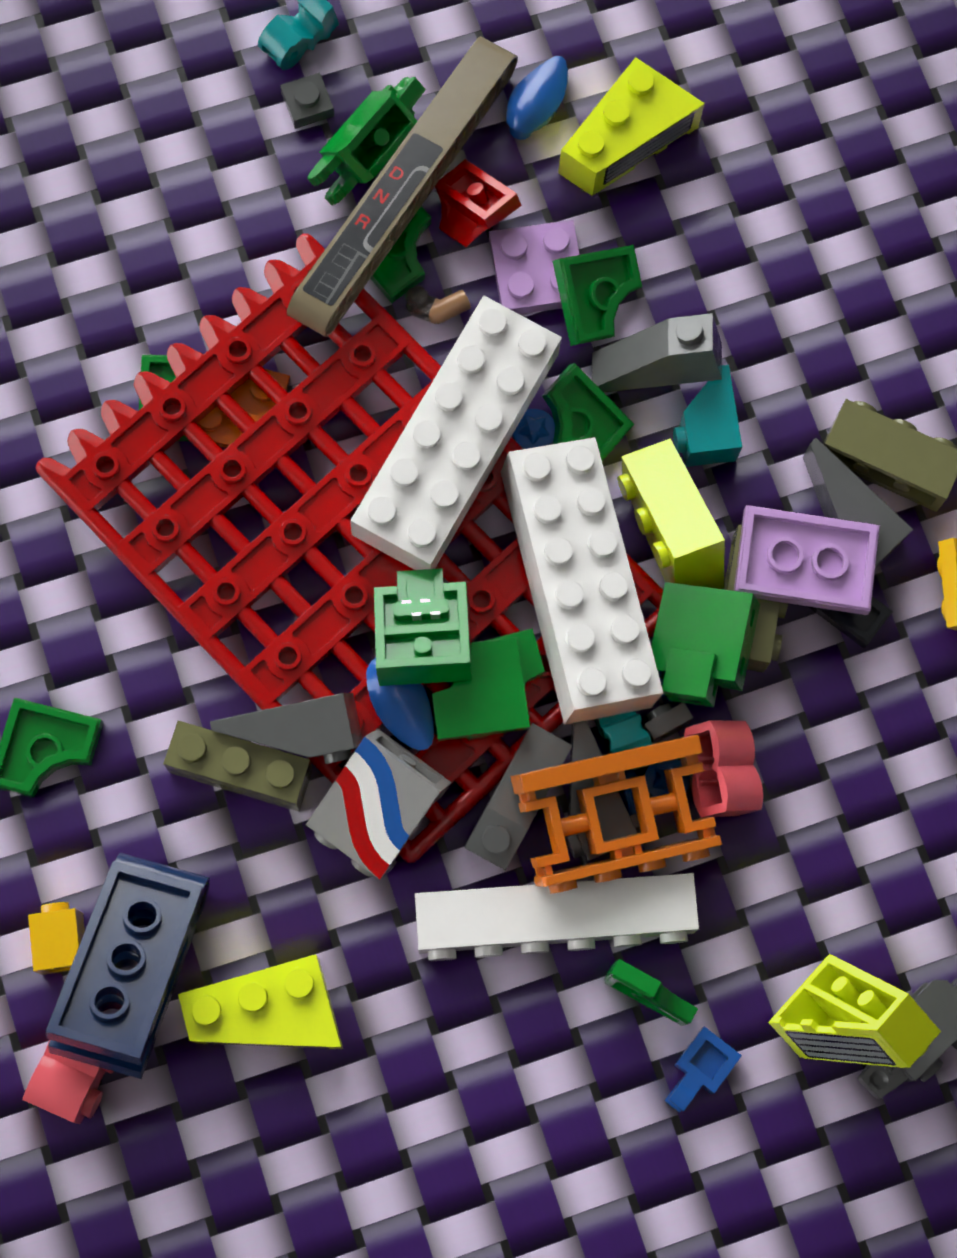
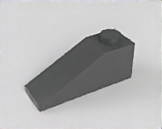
(661, 355)
(850, 499)
(306, 728)
(610, 807)
(501, 823)

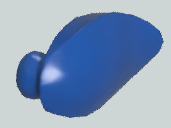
(537, 98)
(402, 710)

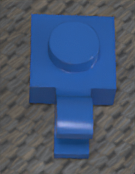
(705, 1065)

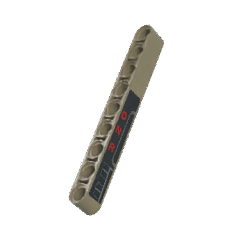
(401, 187)

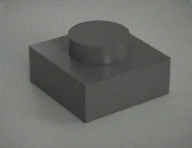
(307, 100)
(667, 721)

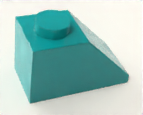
(710, 425)

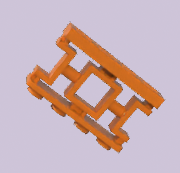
(610, 777)

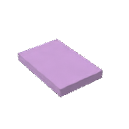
(807, 559)

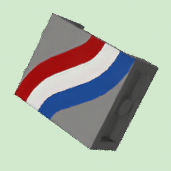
(376, 804)

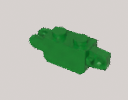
(368, 138)

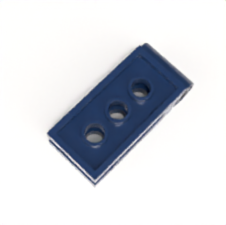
(131, 896)

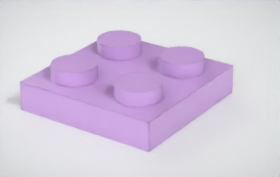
(525, 264)

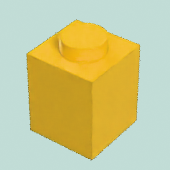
(55, 937)

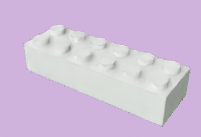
(455, 436)
(580, 581)

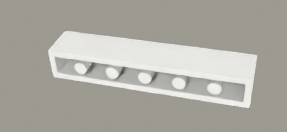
(535, 918)

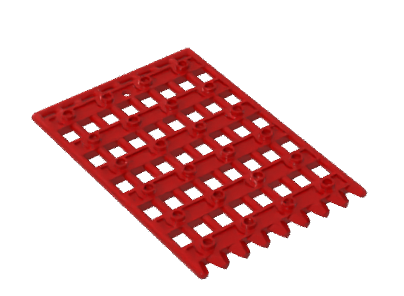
(260, 565)

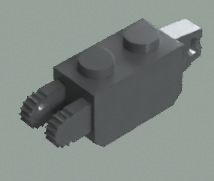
(939, 1002)

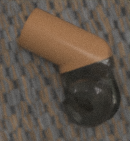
(433, 310)

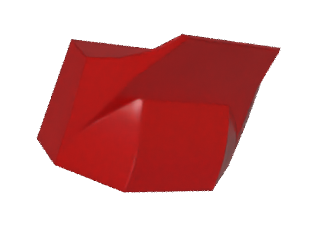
(472, 202)

